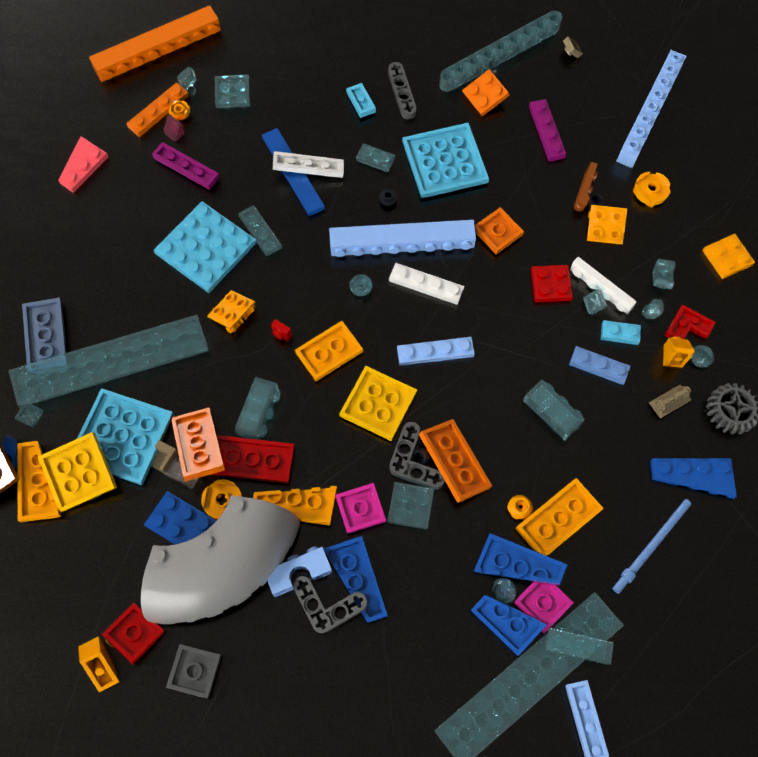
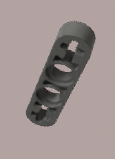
(402, 90)

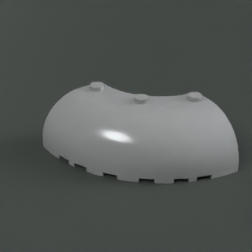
(219, 565)

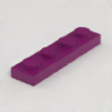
(547, 130)
(185, 165)

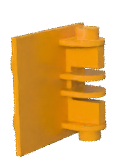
(606, 224)
(231, 310)

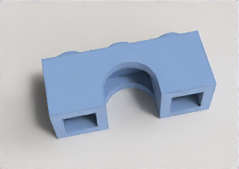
(313, 561)

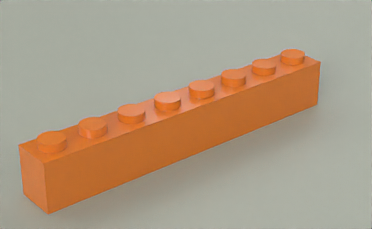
(155, 43)

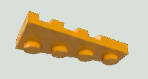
(34, 493)
(307, 505)

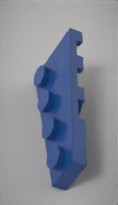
(696, 473)
(515, 561)
(357, 574)

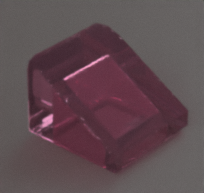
(173, 128)

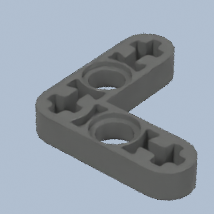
(408, 465)
(330, 613)

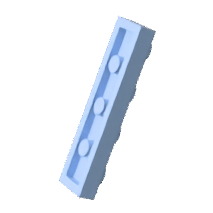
(435, 351)
(586, 719)

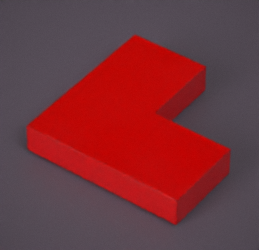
(689, 320)

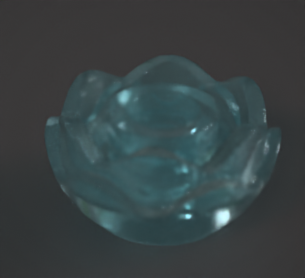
(360, 280)
(653, 309)
(701, 361)
(504, 590)

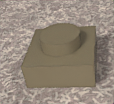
(572, 47)

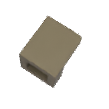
(164, 456)

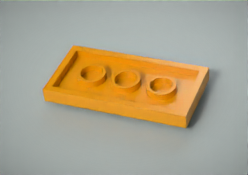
(559, 518)

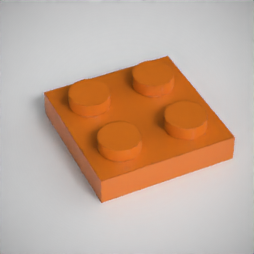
(485, 92)
(498, 230)

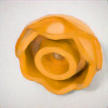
(179, 110)
(515, 511)

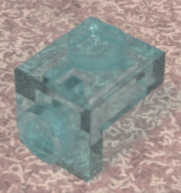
(663, 273)

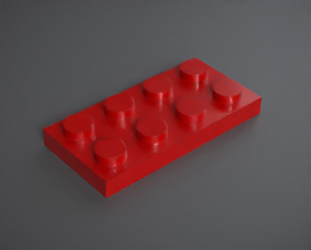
(256, 459)

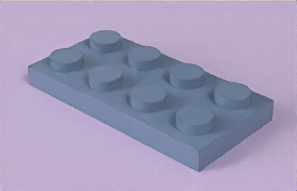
(44, 329)

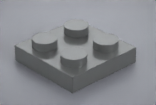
(194, 671)

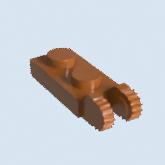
(586, 187)

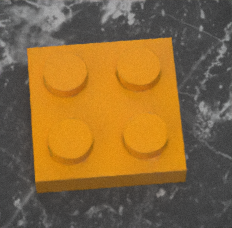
(728, 256)

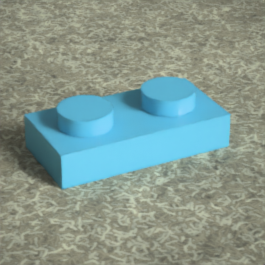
(361, 100)
(620, 332)

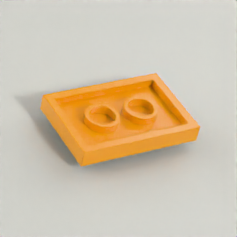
(328, 351)

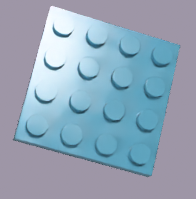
(445, 160)
(205, 246)
(127, 433)

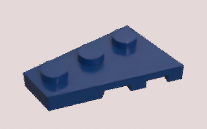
(508, 623)

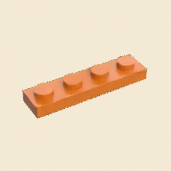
(156, 110)

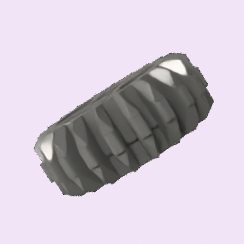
(727, 413)

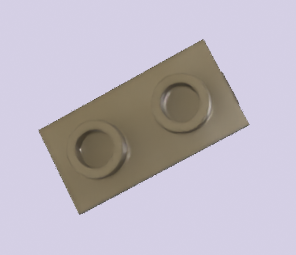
(671, 400)

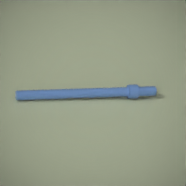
(629, 573)

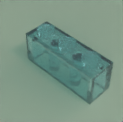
(257, 409)
(554, 409)

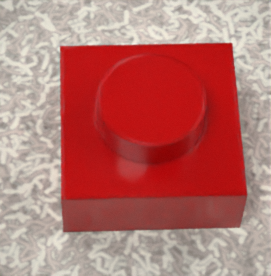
(281, 331)

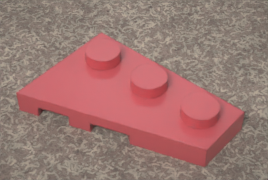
(81, 164)

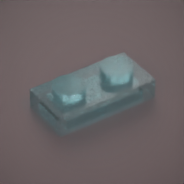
(375, 157)

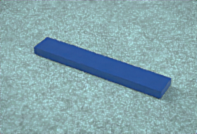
(298, 181)

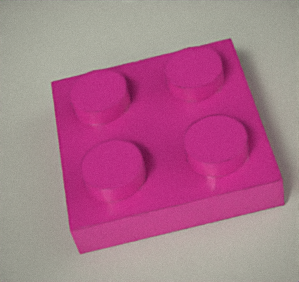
(360, 508)
(543, 602)

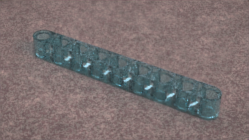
(500, 51)

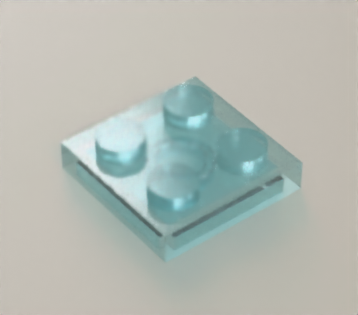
(232, 91)
(410, 505)

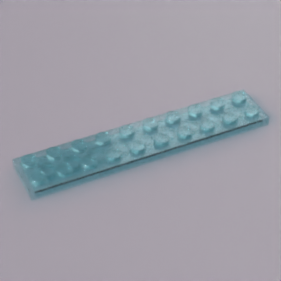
(107, 361)
(522, 683)

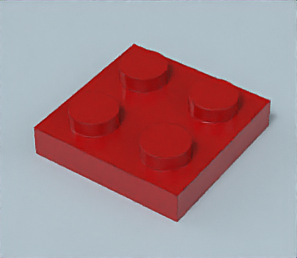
(551, 283)
(132, 634)

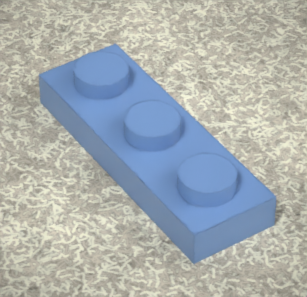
(599, 365)

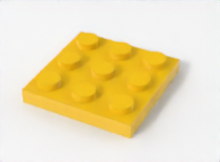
(378, 403)
(77, 472)

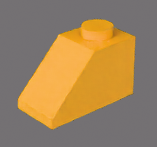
(677, 352)
(98, 664)

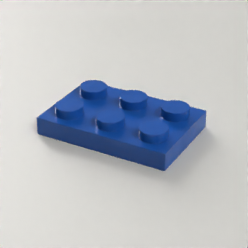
(177, 520)

